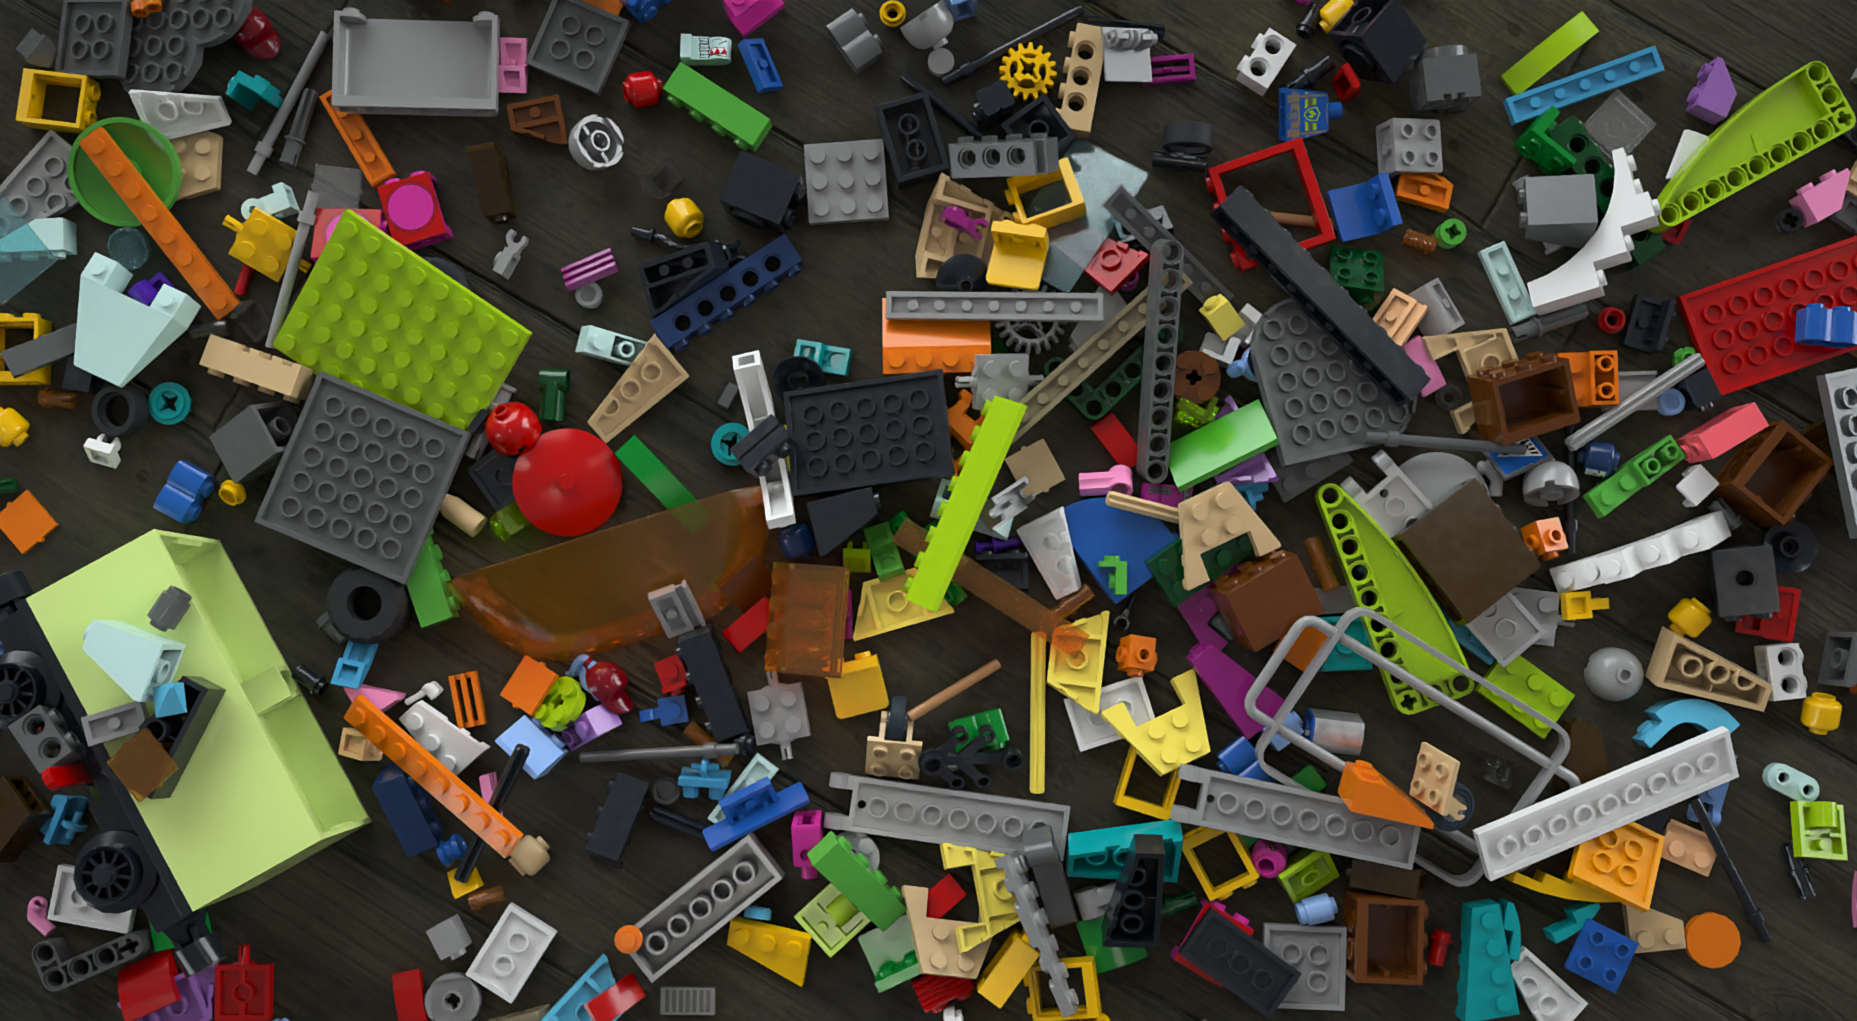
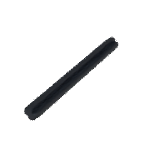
(498, 802)

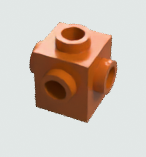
(1545, 538)
(1136, 655)

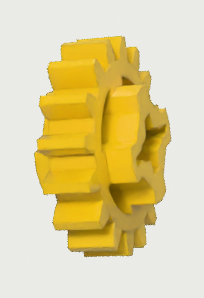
(1033, 64)

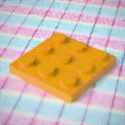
(1620, 864)

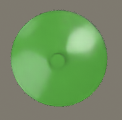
(148, 152)

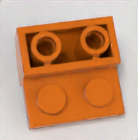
(1594, 378)

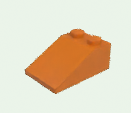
(1372, 794)

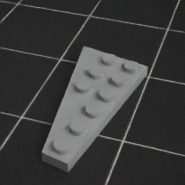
(40, 182)
(1034, 923)

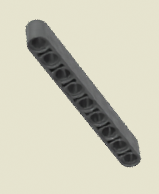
(1152, 350)

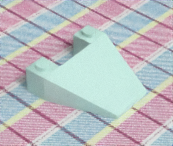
(118, 333)

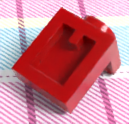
(672, 675)

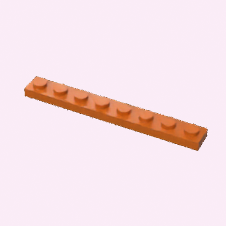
(159, 222)
(433, 776)

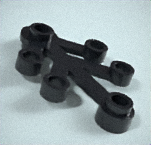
(967, 757)

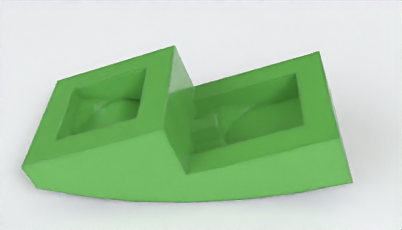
(884, 551)

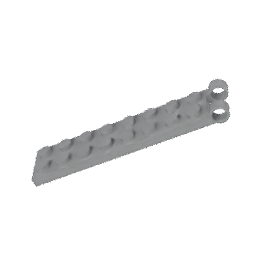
(1503, 628)
(944, 815)
(1295, 818)

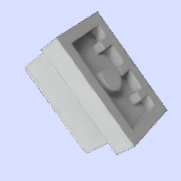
(1409, 146)

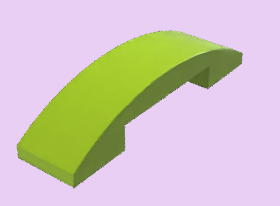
(1549, 53)

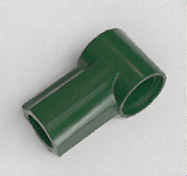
(553, 386)

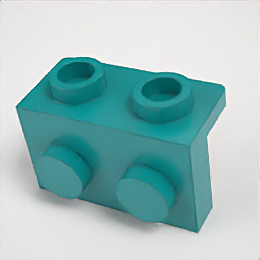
(248, 90)

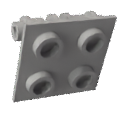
(1127, 54)

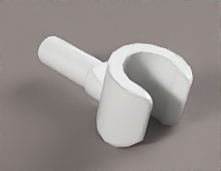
(431, 689)

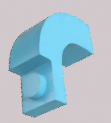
(1674, 711)

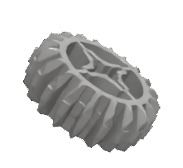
(1036, 329)

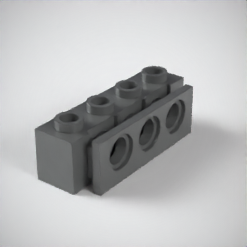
(1003, 157)

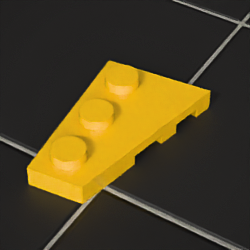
(772, 946)

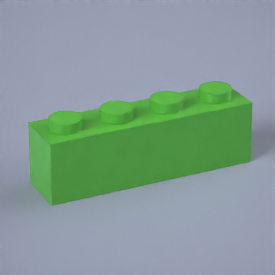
(717, 107)
(427, 588)
(857, 880)

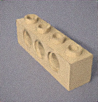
(1087, 39)

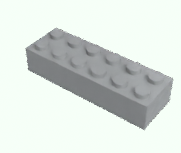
(705, 905)

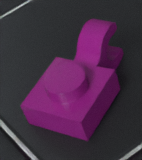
(956, 219)

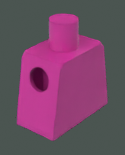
(806, 833)

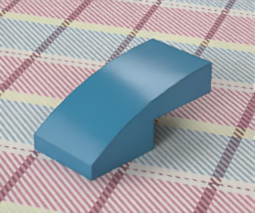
(354, 665)

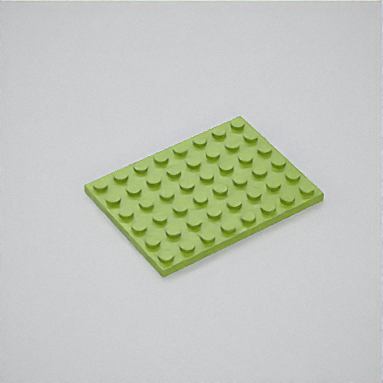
(399, 327)

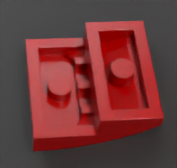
(1778, 627)
(148, 986)

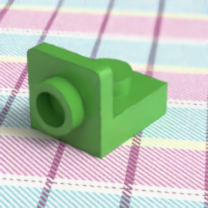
(1118, 578)

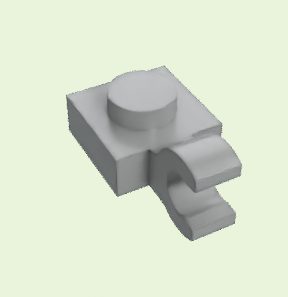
(508, 259)

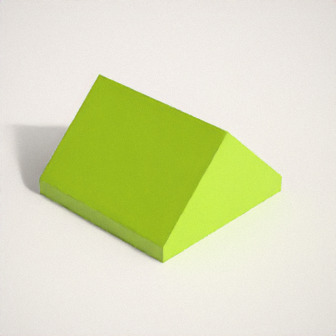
(1306, 873)

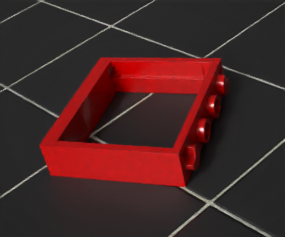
(1309, 185)

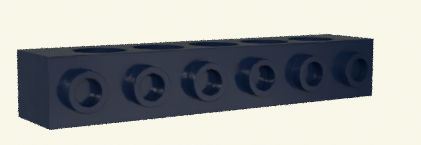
(689, 308)

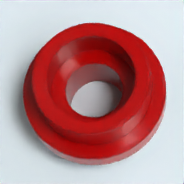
(1618, 317)

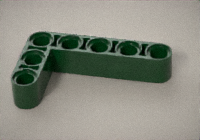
(1117, 378)

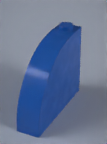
(1110, 531)

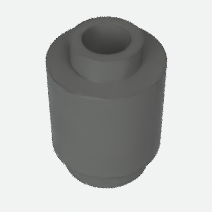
(169, 608)

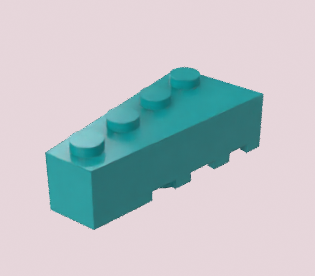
(1103, 851)
(1485, 973)

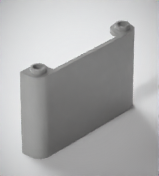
(415, 65)

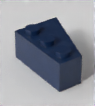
(407, 810)

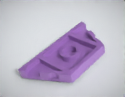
(1251, 471)
(196, 999)

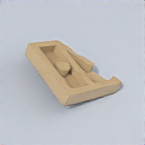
(1653, 930)

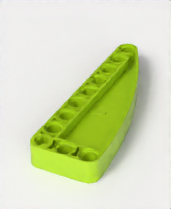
(1776, 124)
(1397, 597)

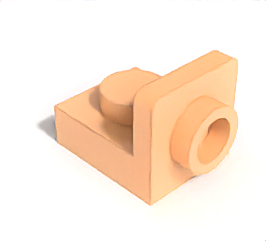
(357, 746)

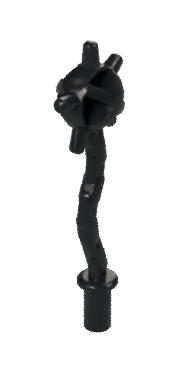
(730, 250)

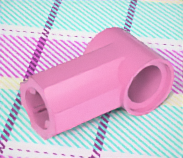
(1100, 483)

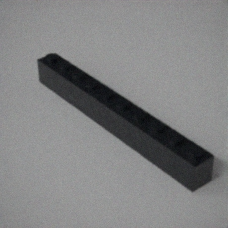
(1320, 296)

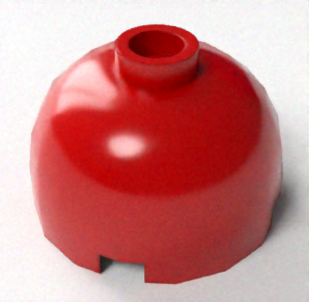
(512, 427)

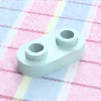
(1792, 784)

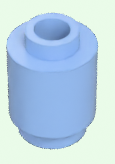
(1316, 909)

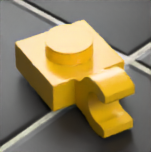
(1580, 605)

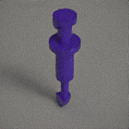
(998, 544)

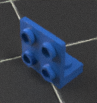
(1364, 209)
(1601, 955)

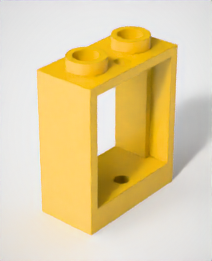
(33, 95)
(1022, 184)
(41, 328)
(1142, 806)
(1225, 889)
(1007, 968)
(1090, 1010)

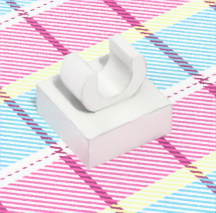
(102, 452)

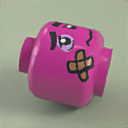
(1269, 857)

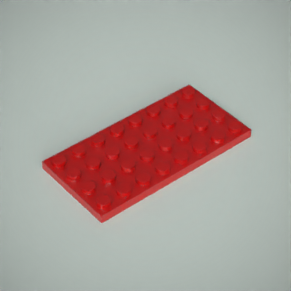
(1749, 321)

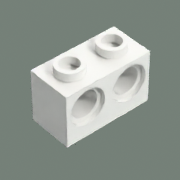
(1268, 63)
(1774, 672)

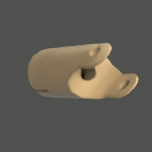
(462, 515)

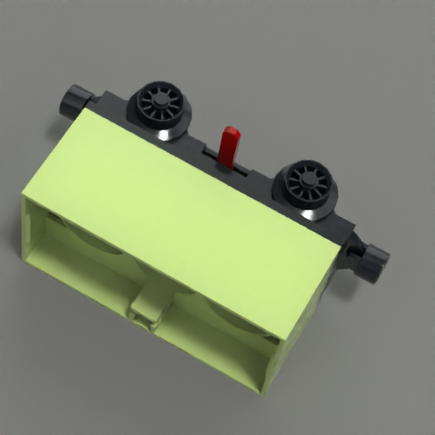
(260, 780)

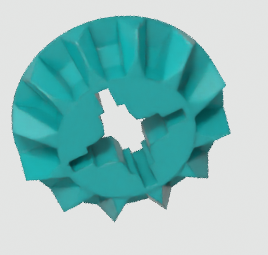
(158, 402)
(725, 433)

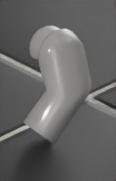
(1495, 480)

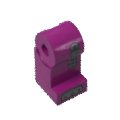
(1164, 494)

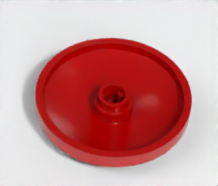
(567, 482)

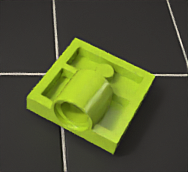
(1818, 830)
(831, 919)

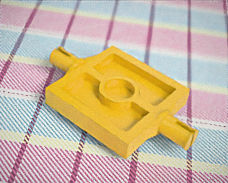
(264, 243)

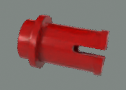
(1439, 947)

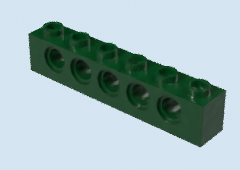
(1590, 154)

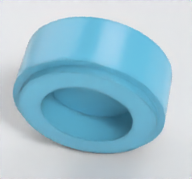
(757, 912)

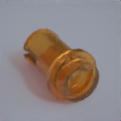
(1420, 240)
(50, 398)
(486, 897)

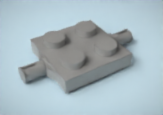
(1000, 376)
(1544, 608)
(779, 714)

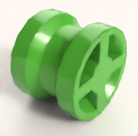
(1446, 238)

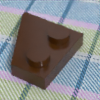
(539, 119)

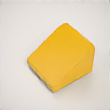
(460, 889)

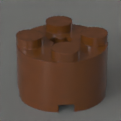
(1204, 369)

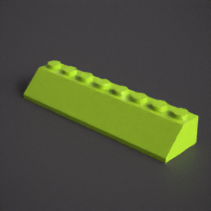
(965, 502)

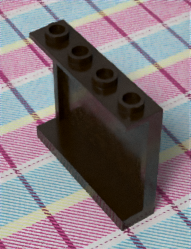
(1467, 552)

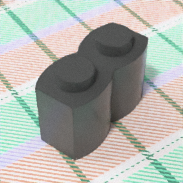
(855, 41)

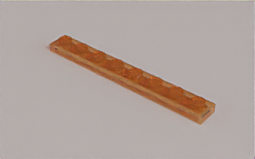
(1001, 595)

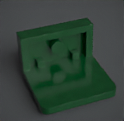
(1359, 274)

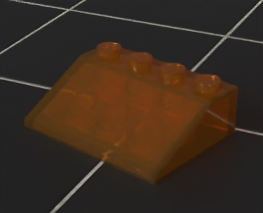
(807, 619)

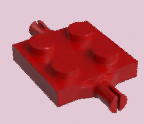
(244, 989)

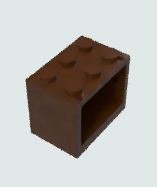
(1523, 398)
(1772, 475)
(1265, 598)
(1384, 938)

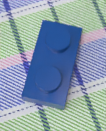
(760, 65)

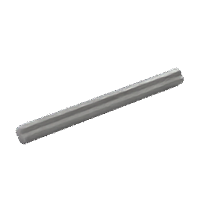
(1634, 402)

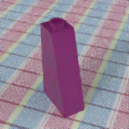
(1230, 685)

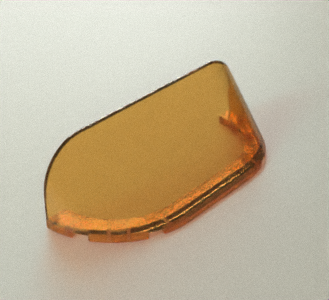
(597, 586)

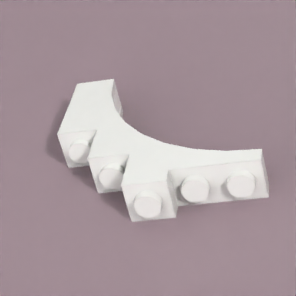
(1583, 274)
(758, 405)
(1657, 550)

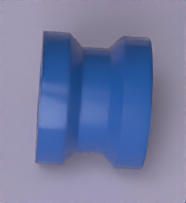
(451, 850)

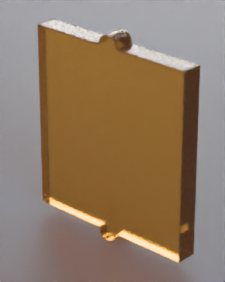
(142, 765)

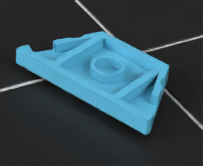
(589, 985)

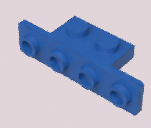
(753, 809)

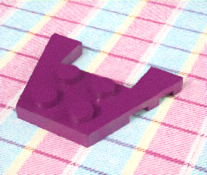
(1199, 610)

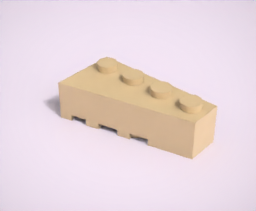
(258, 368)
(1697, 671)

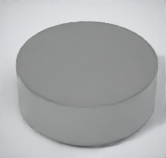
(940, 62)
(589, 296)

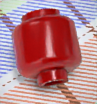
(642, 89)

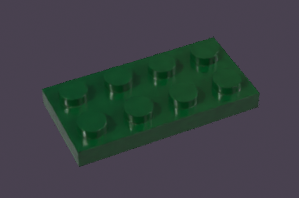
(1169, 572)

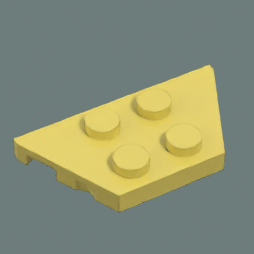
(886, 609)
(1082, 677)

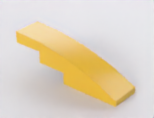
(1562, 888)

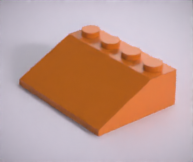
(932, 345)

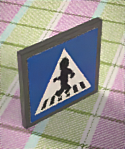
(1513, 464)

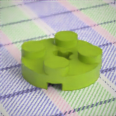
(553, 714)

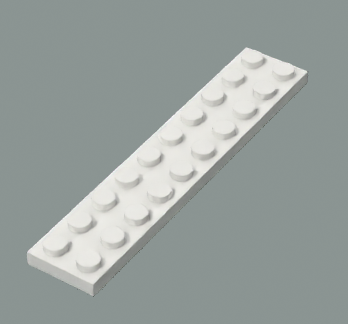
(1606, 803)

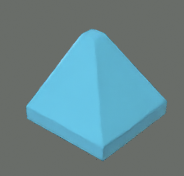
(169, 699)

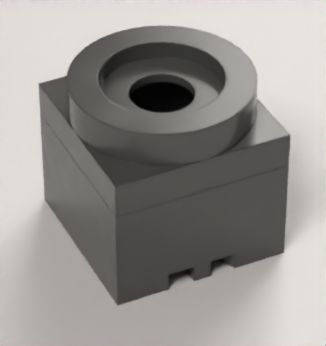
(1444, 80)

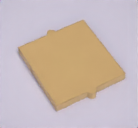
(1037, 465)

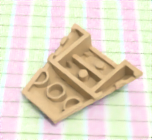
(942, 242)

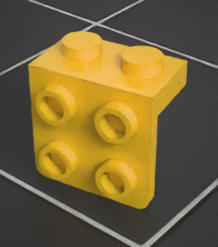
(1017, 255)
(859, 688)

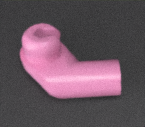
(37, 915)

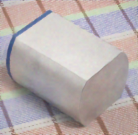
(1334, 730)

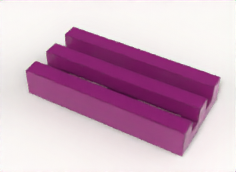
(1191, 77)
(589, 269)

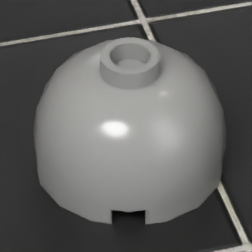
(930, 27)
(596, 143)
(1550, 483)
(1614, 674)

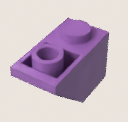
(1713, 93)
(589, 726)

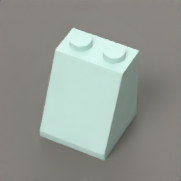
(133, 656)

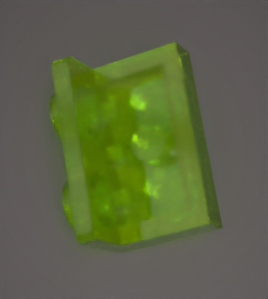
(1189, 413)

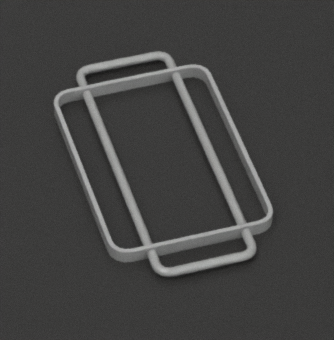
(1336, 634)

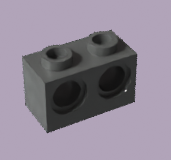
(41, 746)

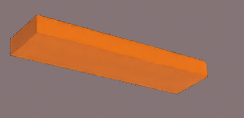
(361, 143)

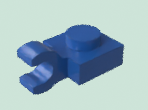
(669, 709)

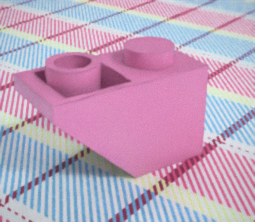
(1823, 198)

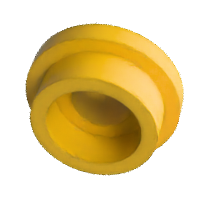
(889, 6)
(232, 493)

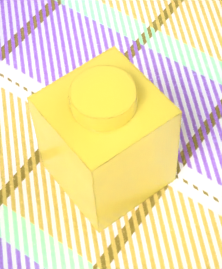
(1221, 316)

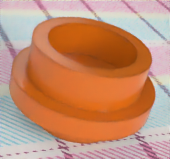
(628, 939)

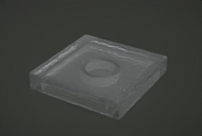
(1618, 124)

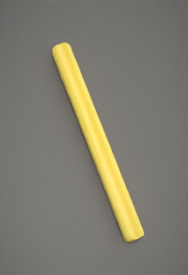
(1037, 714)

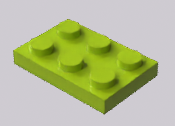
(1532, 688)

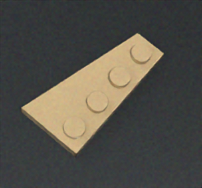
(641, 386)

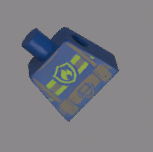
(1305, 113)

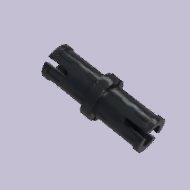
(1310, 75)
(1179, 161)
(1798, 872)

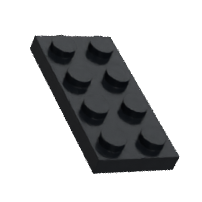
(1239, 962)

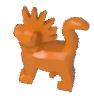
(962, 425)

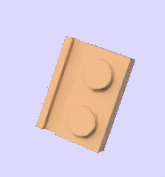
(1400, 316)
(1687, 847)

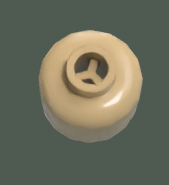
(530, 855)

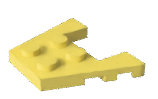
(1170, 738)
(994, 900)

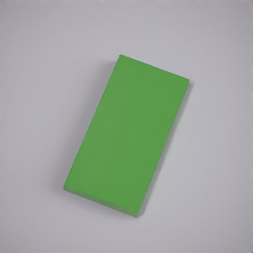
(1221, 445)

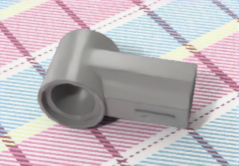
(1094, 900)

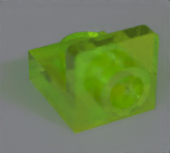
(508, 521)

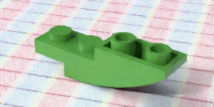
(1633, 475)

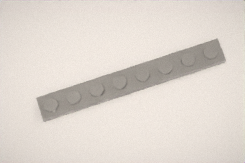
(994, 306)

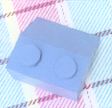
(545, 747)

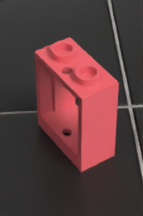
(1722, 433)

